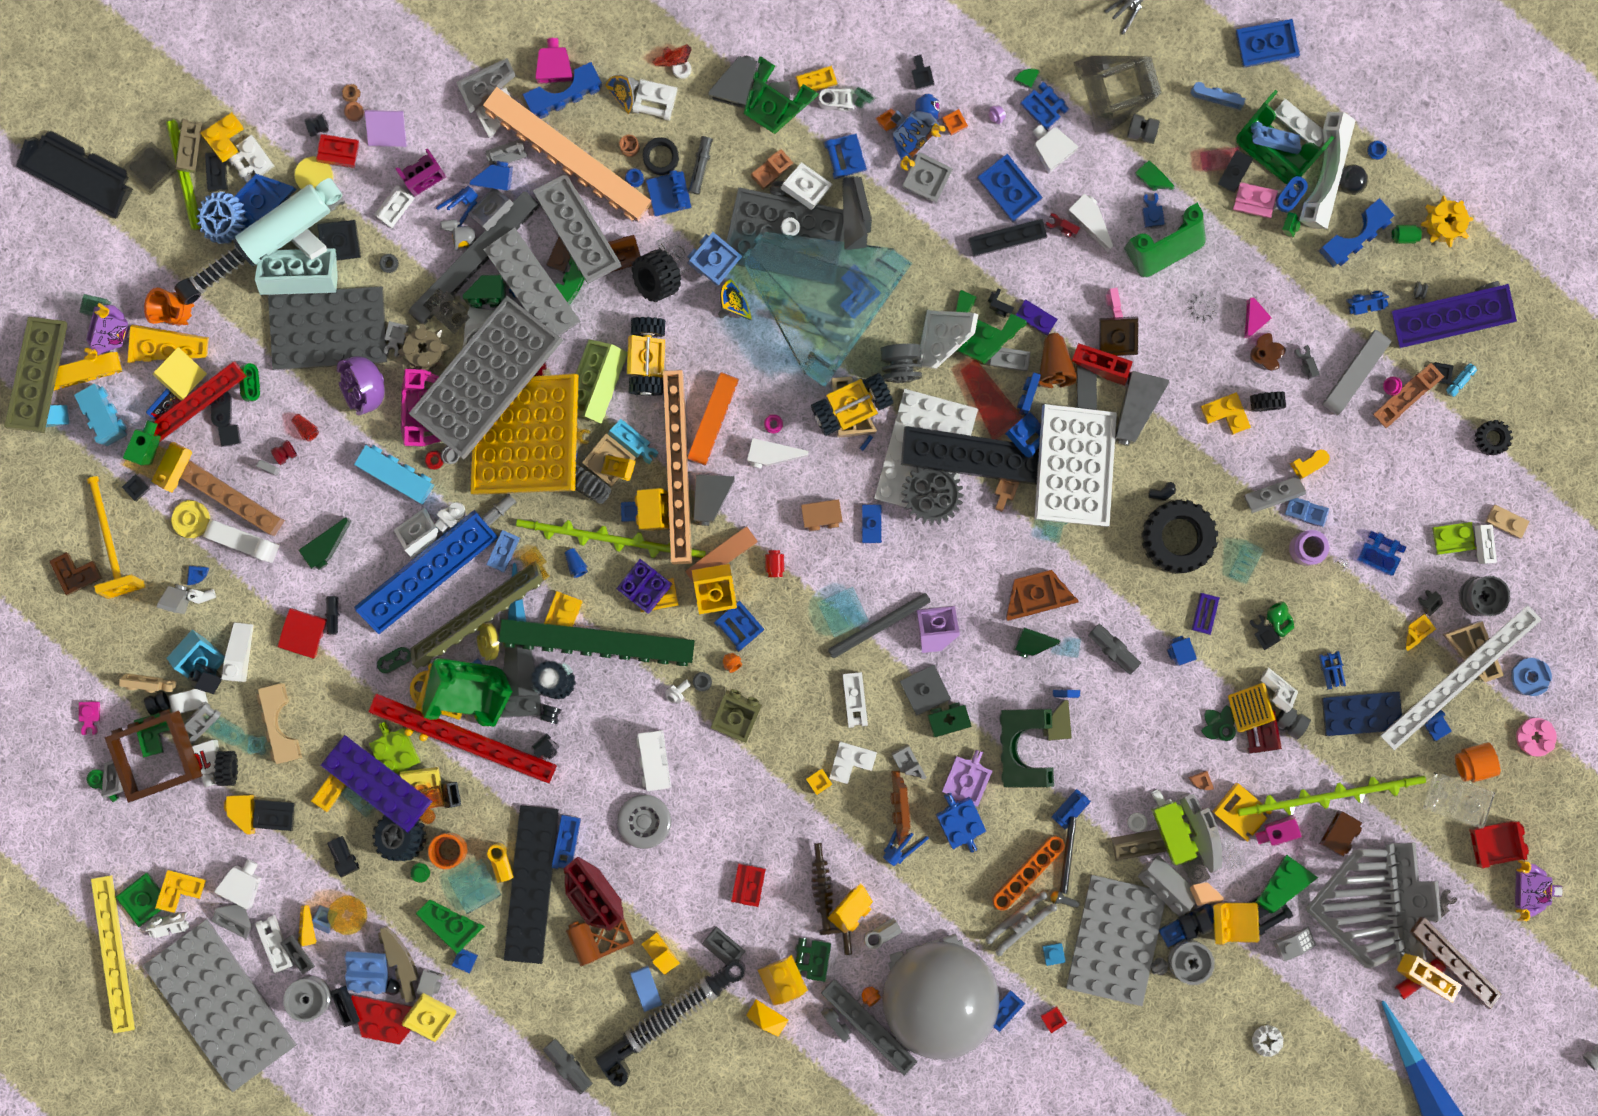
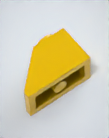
(241, 811)

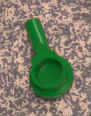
(95, 781)

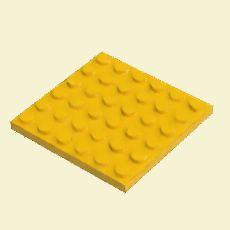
(531, 441)

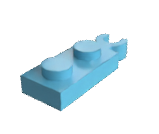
(632, 441)

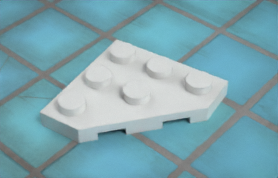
(944, 335)

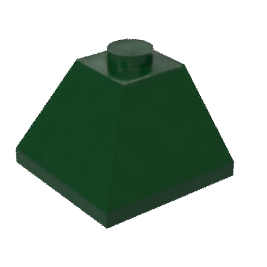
(1033, 642)

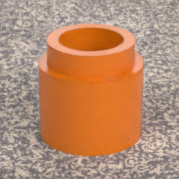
(1477, 763)
(435, 853)

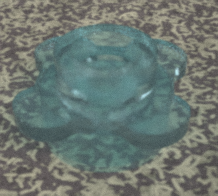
(252, 740)

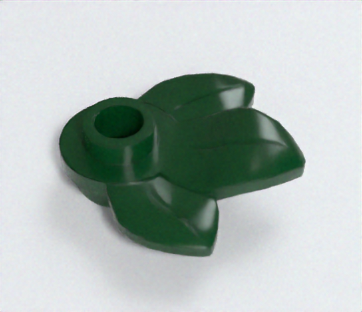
(1217, 722)

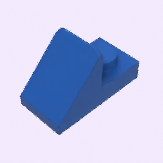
(1437, 726)

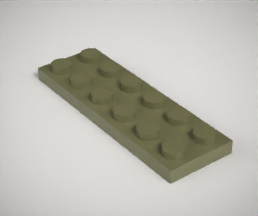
(36, 374)

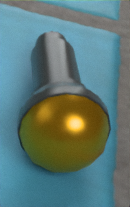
(1058, 898)

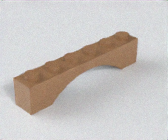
(231, 498)

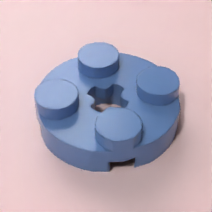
(1541, 681)

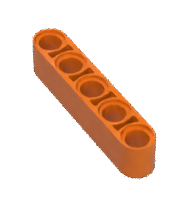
(713, 418)
(1037, 868)

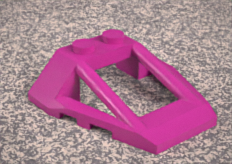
(411, 393)

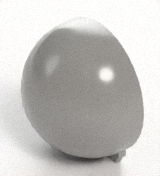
(940, 999)

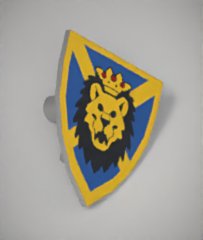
(622, 89)

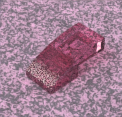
(1216, 159)

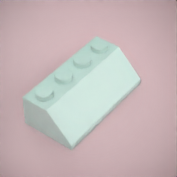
(296, 273)

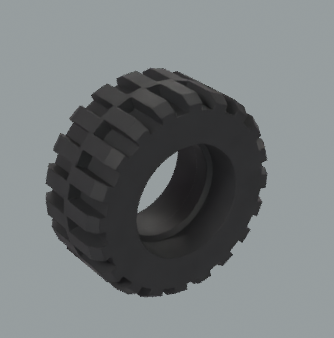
(1205, 536)

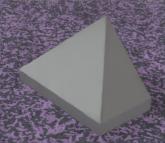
(111, 781)
(233, 919)

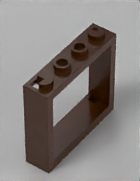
(182, 745)

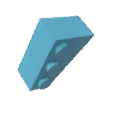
(101, 415)

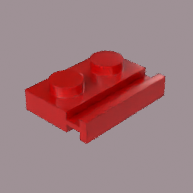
(337, 151)
(748, 885)

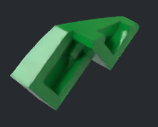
(1153, 177)

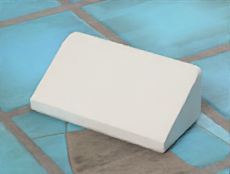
(394, 206)

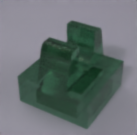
(863, 97)

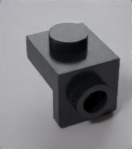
(1002, 309)

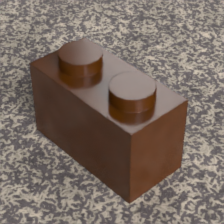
(1341, 833)

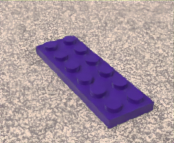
(1454, 316)
(376, 783)

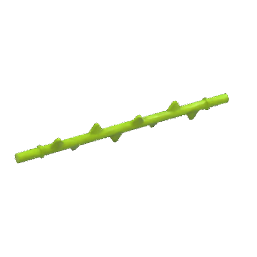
(601, 535)
(1324, 799)

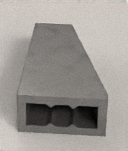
(1140, 400)

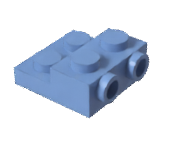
(713, 258)
(366, 972)

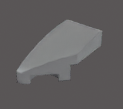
(907, 762)

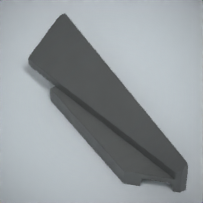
(855, 214)

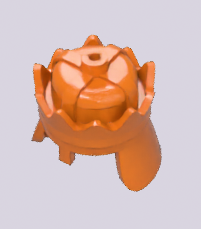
(166, 307)

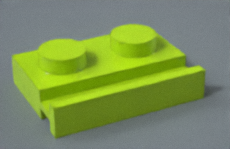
(1454, 538)

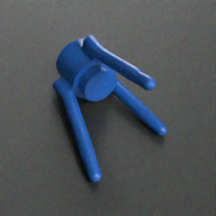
(466, 196)
(893, 855)

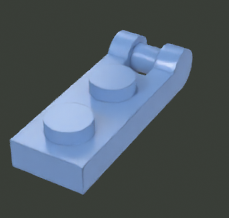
(1217, 96)
(1275, 138)

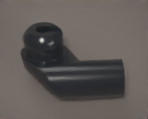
(1164, 494)

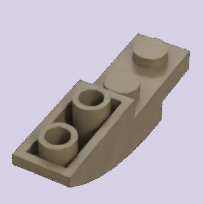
(399, 955)

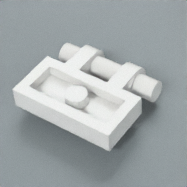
(255, 157)

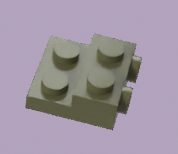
(736, 715)

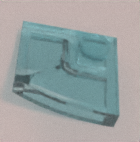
(842, 611)

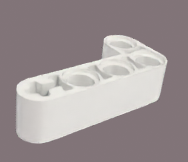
(241, 541)

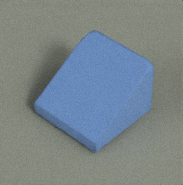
(320, 920)

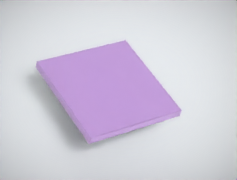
(385, 128)

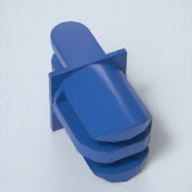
(1336, 671)

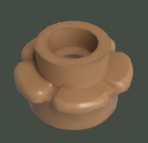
(346, 93)

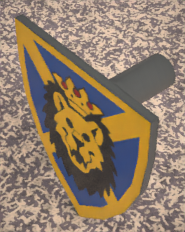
(733, 301)

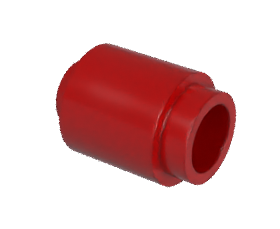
(774, 563)

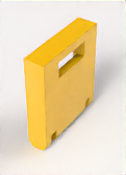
(171, 466)
(1237, 823)

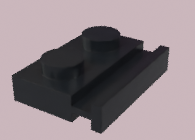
(274, 815)

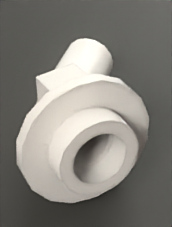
(674, 694)

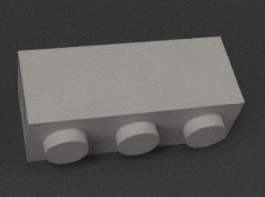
(1167, 885)

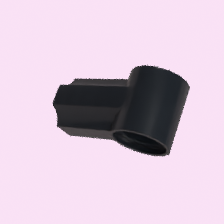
(344, 860)

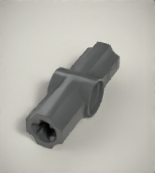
(1114, 648)
(567, 1066)

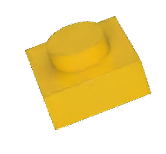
(819, 781)

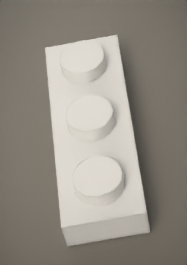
(1299, 123)

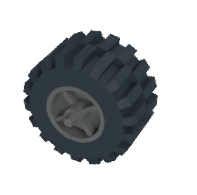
(395, 842)

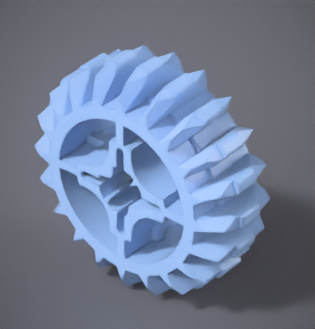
(218, 206)

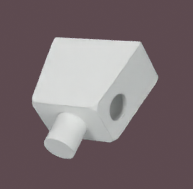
(1053, 147)
(240, 885)

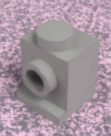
(429, 982)

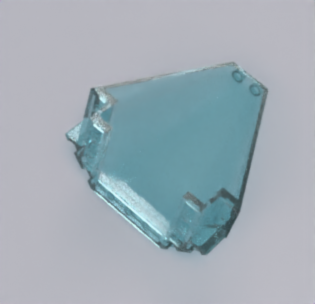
(822, 294)

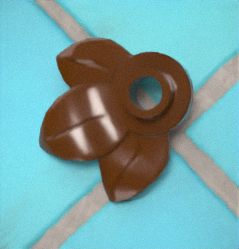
(1270, 352)

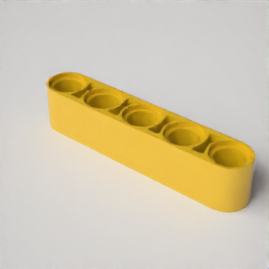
(85, 370)

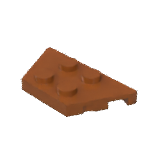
(1038, 594)
(899, 799)

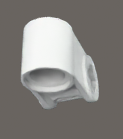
(838, 99)

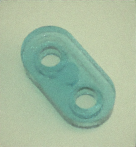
(226, 730)

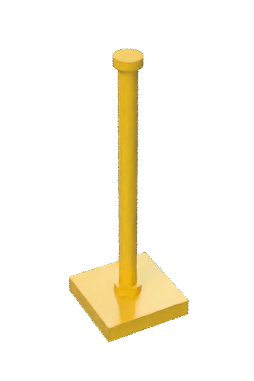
(120, 584)

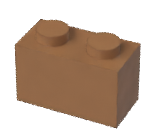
(822, 514)

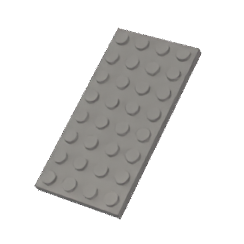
(485, 377)
(219, 1005)

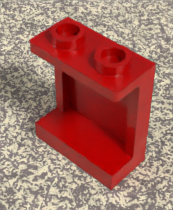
(1499, 843)

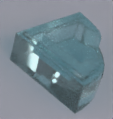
(1071, 648)

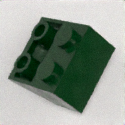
(486, 291)

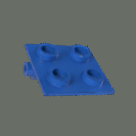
(668, 193)

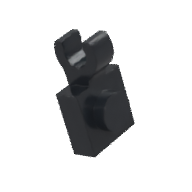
(922, 75)

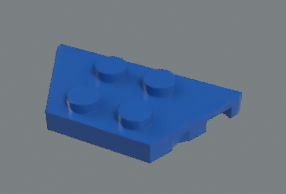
(261, 197)

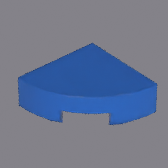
(196, 574)
(1066, 693)

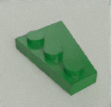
(1285, 884)
(449, 926)

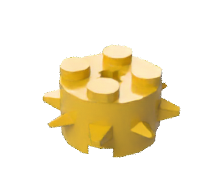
(1441, 230)

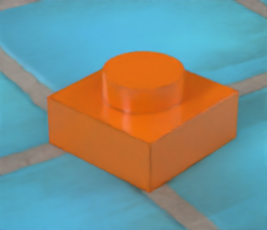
(885, 121)
(954, 122)

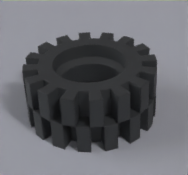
(1268, 401)
(1505, 438)
(226, 768)

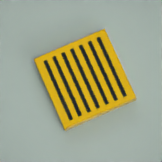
(1251, 707)

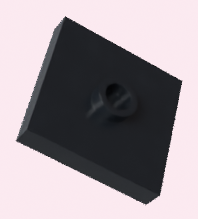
(342, 237)

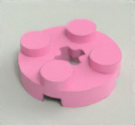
(1529, 745)

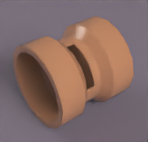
(629, 142)

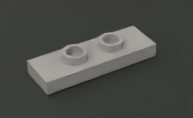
(1275, 494)

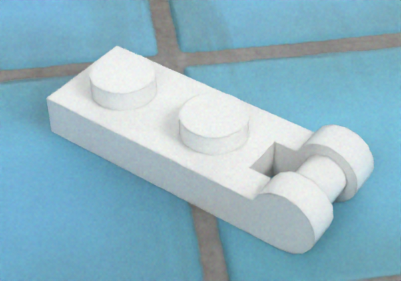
(855, 699)
(277, 955)

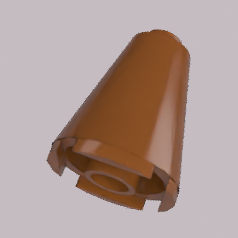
(1056, 363)

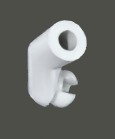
(199, 597)

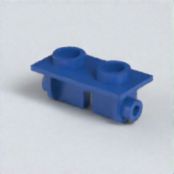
(1360, 302)
(1071, 807)

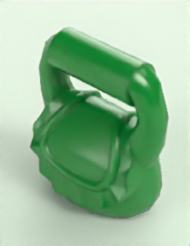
(1277, 615)

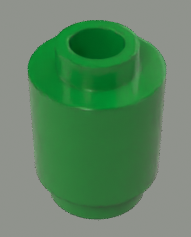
(1406, 234)

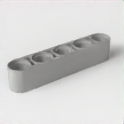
(1357, 372)

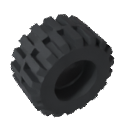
(656, 275)

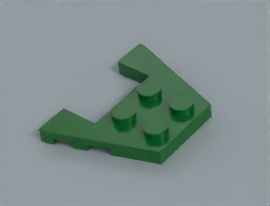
(771, 107)
(987, 339)

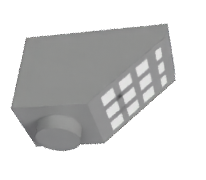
(1294, 944)

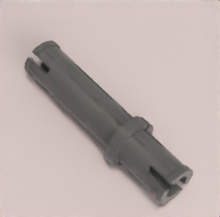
(702, 157)

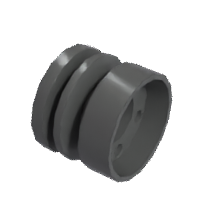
(901, 363)
(1495, 595)

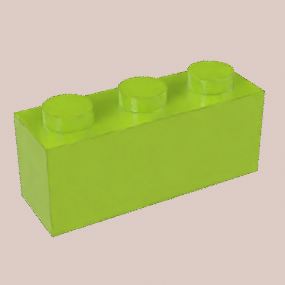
(1175, 833)

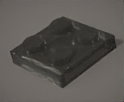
(150, 168)

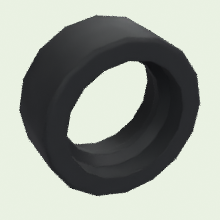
(660, 141)

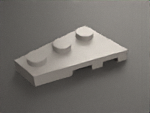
(481, 84)

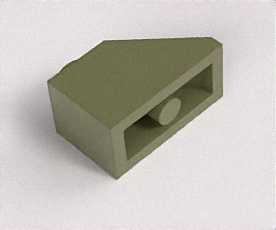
(1060, 723)

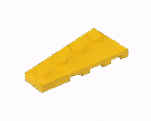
(158, 344)

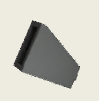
(735, 83)
(710, 496)

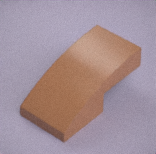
(772, 169)

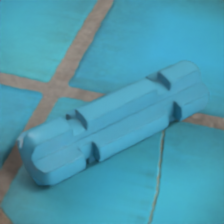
(1461, 380)

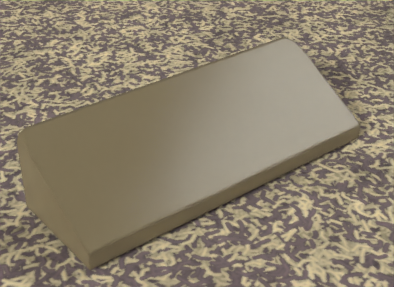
(1138, 844)

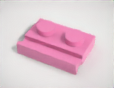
(1255, 200)

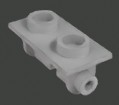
(508, 152)

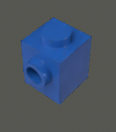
(1181, 651)

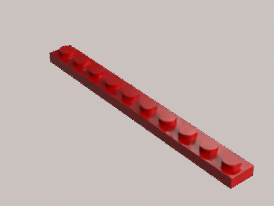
(463, 738)

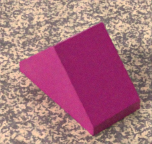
(1255, 317)

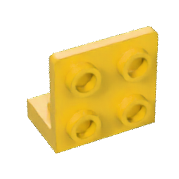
(1236, 922)

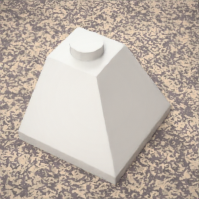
(417, 533)

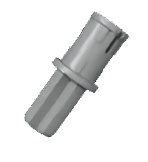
(499, 509)

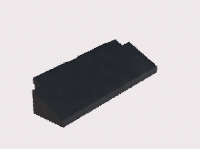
(75, 173)

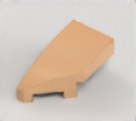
(1205, 893)

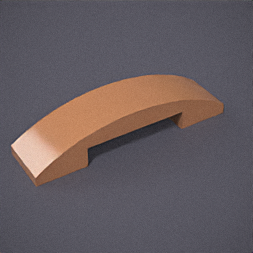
(1409, 394)
(726, 551)

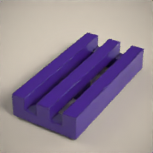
(1198, 611)

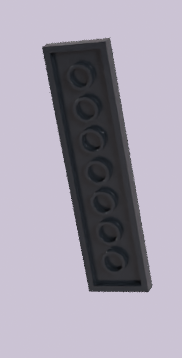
(967, 455)
(531, 884)

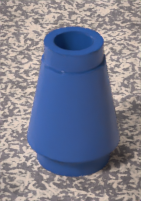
(576, 565)

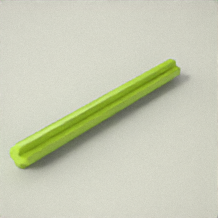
(185, 179)

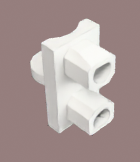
(450, 516)

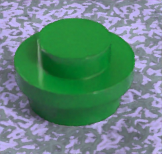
(420, 872)

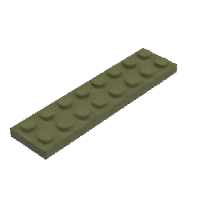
(478, 613)

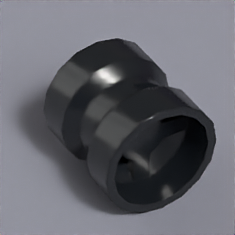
(316, 125)
(156, 703)

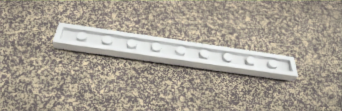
(1460, 677)

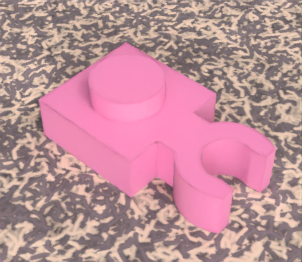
(1113, 301)

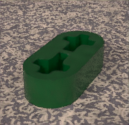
(391, 656)

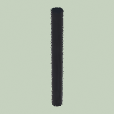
(1068, 855)

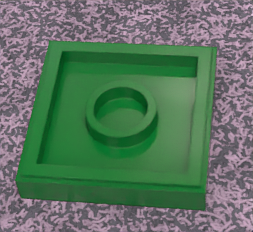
(140, 899)

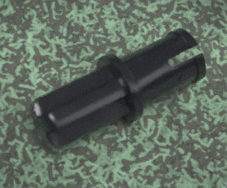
(332, 614)

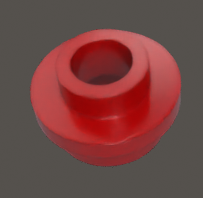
(429, 456)

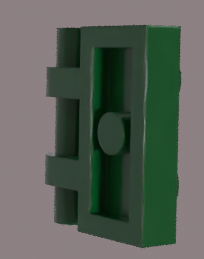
(818, 958)

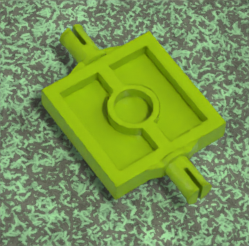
(394, 749)

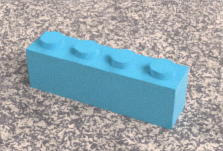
(393, 474)

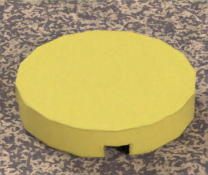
(312, 172)
(190, 519)
(488, 641)

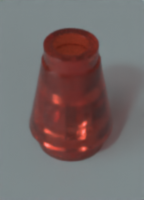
(306, 429)

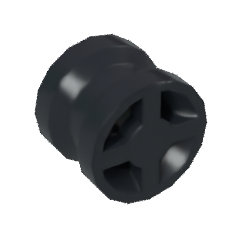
(550, 714)

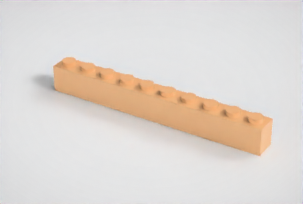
(567, 154)
(677, 467)

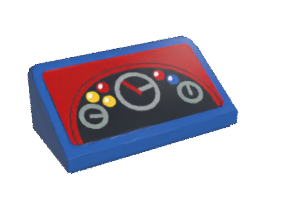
(163, 404)

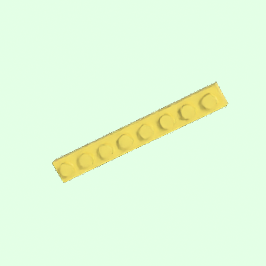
(112, 954)

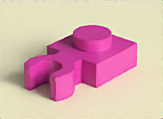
(89, 713)

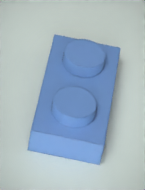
(503, 551)

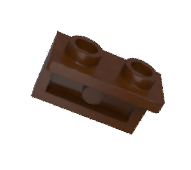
(625, 250)

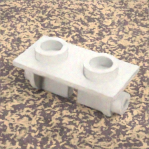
(176, 922)

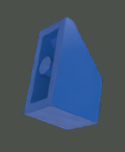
(495, 176)

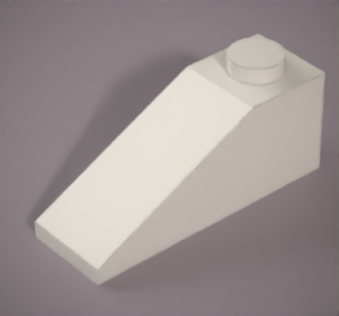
(1089, 217)
(768, 453)
(237, 653)

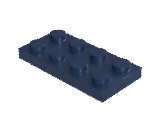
(1361, 713)

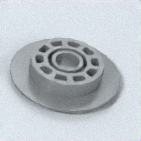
(644, 821)

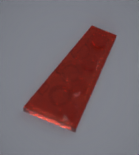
(993, 405)

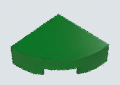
(1027, 77)

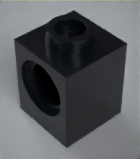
(205, 678)

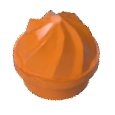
(732, 662)
(870, 996)

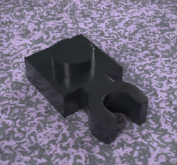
(1266, 634)

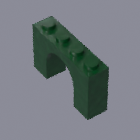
(1015, 771)

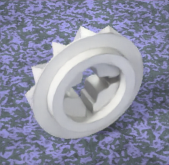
(1260, 1036)

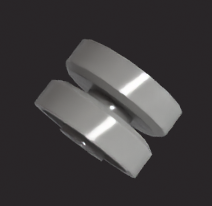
(1192, 973)
(295, 998)

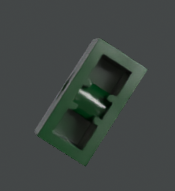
(960, 722)

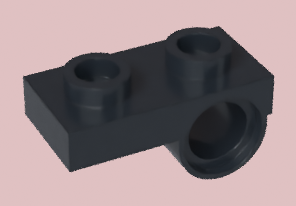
(545, 747)

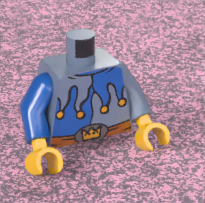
(913, 133)

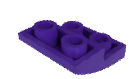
(644, 586)

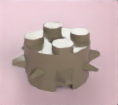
(434, 346)

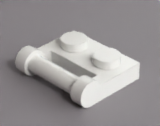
(657, 94)

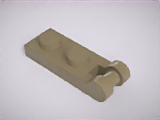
(188, 146)

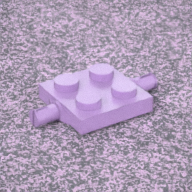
(967, 779)

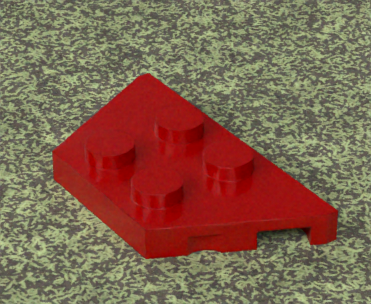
(381, 1019)

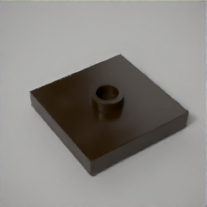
(1119, 335)

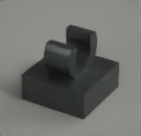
(1432, 603)

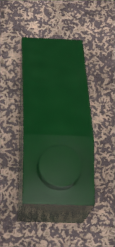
(323, 547)

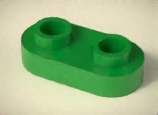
(250, 385)

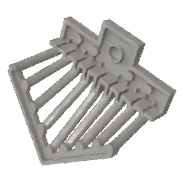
(1408, 900)

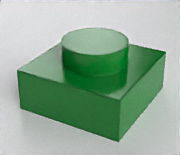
(1291, 224)

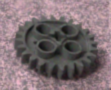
(936, 510)

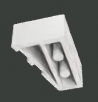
(653, 760)

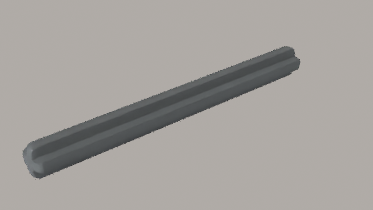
(879, 625)

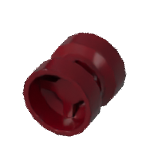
(283, 452)

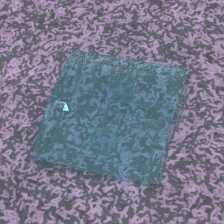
(474, 886)

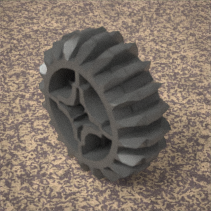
(591, 486)

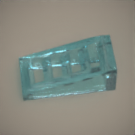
(1243, 551)

